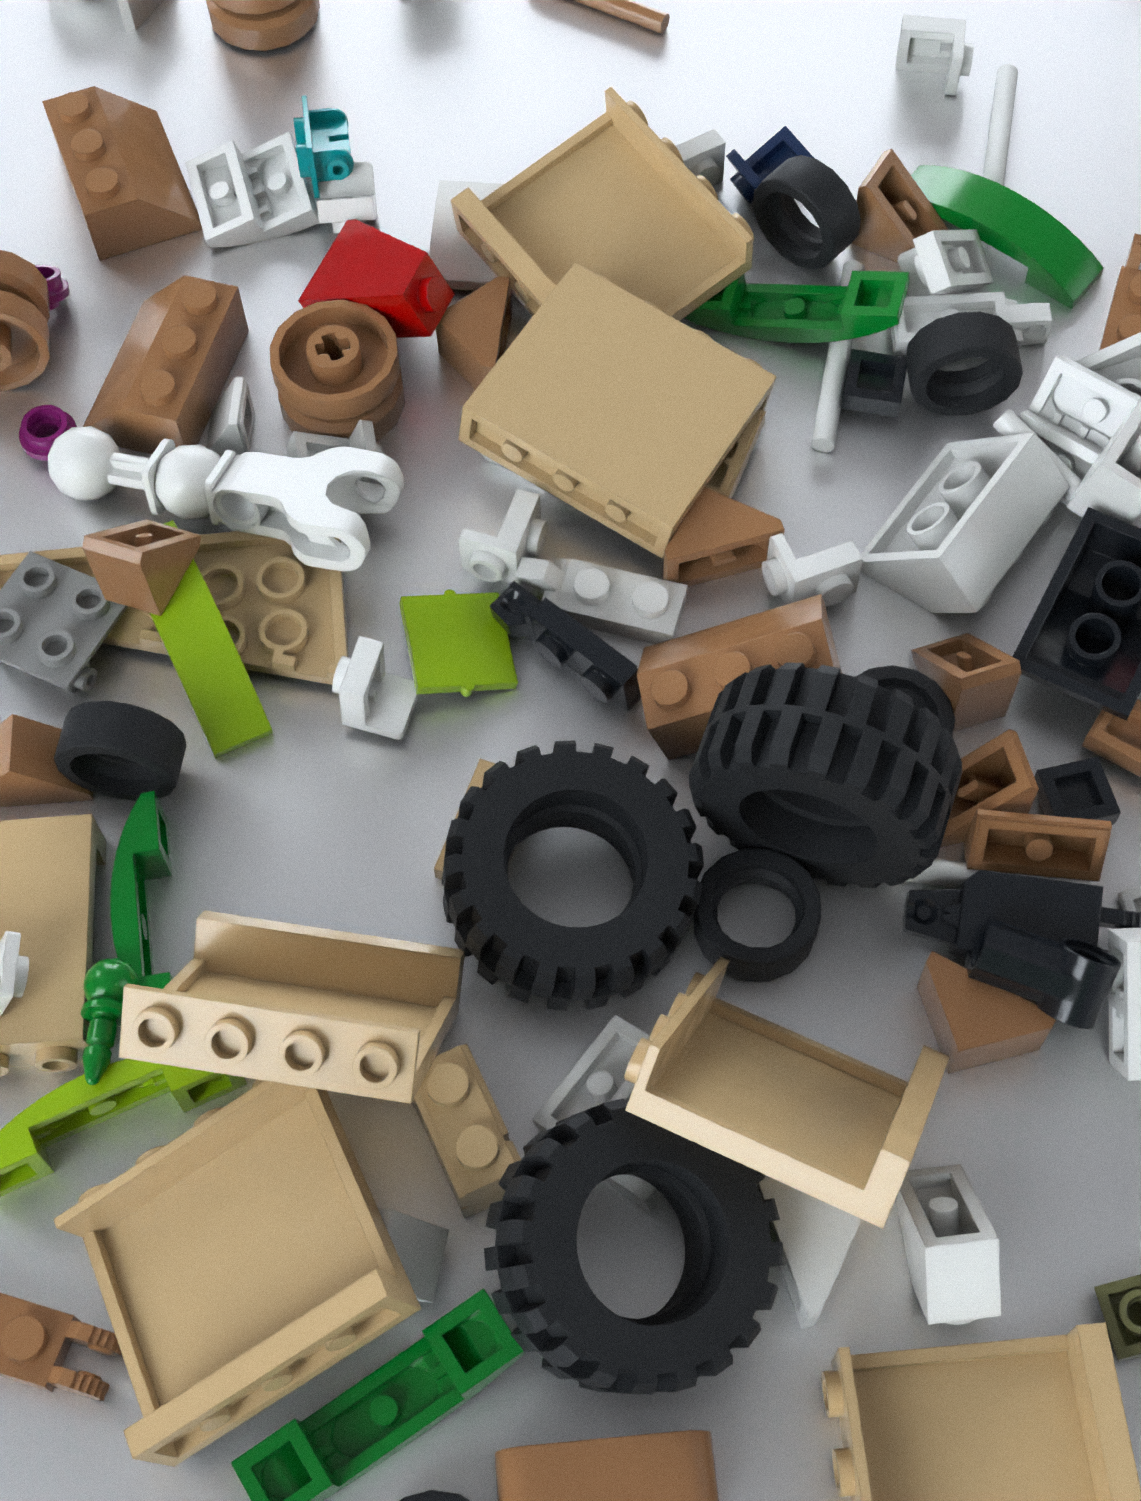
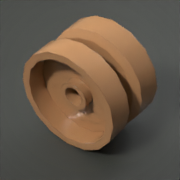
(262, 23)
(22, 322)
(337, 367)

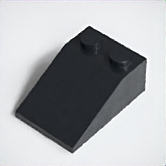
(1090, 619)

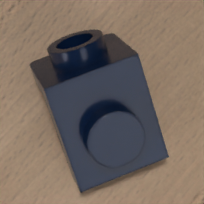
(764, 161)

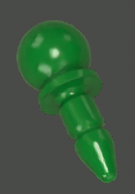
(103, 1009)

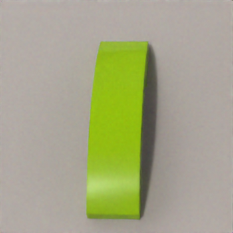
(210, 666)
(81, 1106)

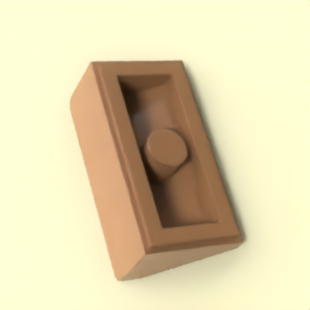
(1037, 844)

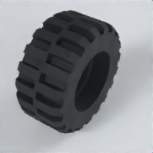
(827, 774)
(588, 795)
(541, 1271)

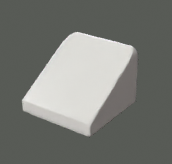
(232, 420)

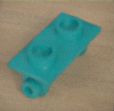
(322, 145)

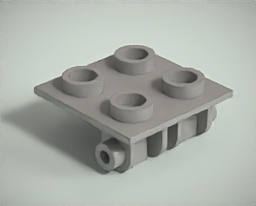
(54, 622)

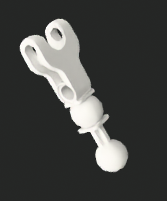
(251, 492)

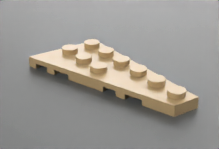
(275, 607)

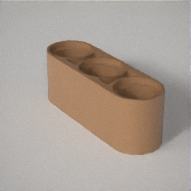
(611, 1469)

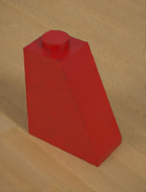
(385, 276)

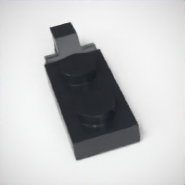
(566, 641)

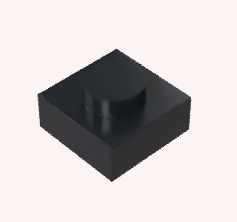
(874, 383)
(1077, 791)

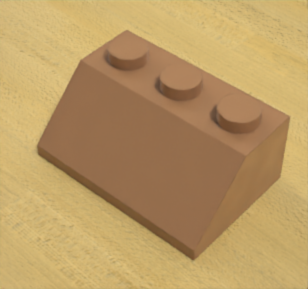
(121, 171)
(172, 365)
(688, 672)

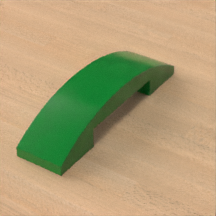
(1014, 226)
(807, 312)
(140, 856)
(384, 1409)

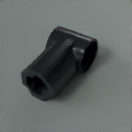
(1062, 978)

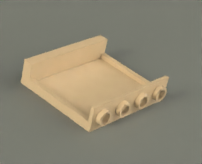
(616, 207)
(614, 407)
(50, 901)
(299, 1007)
(782, 1100)
(238, 1265)
(983, 1422)

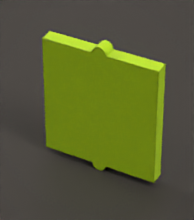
(456, 644)

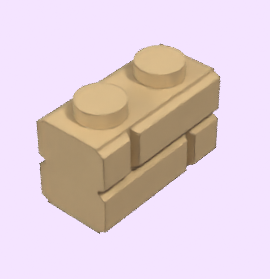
(465, 1129)

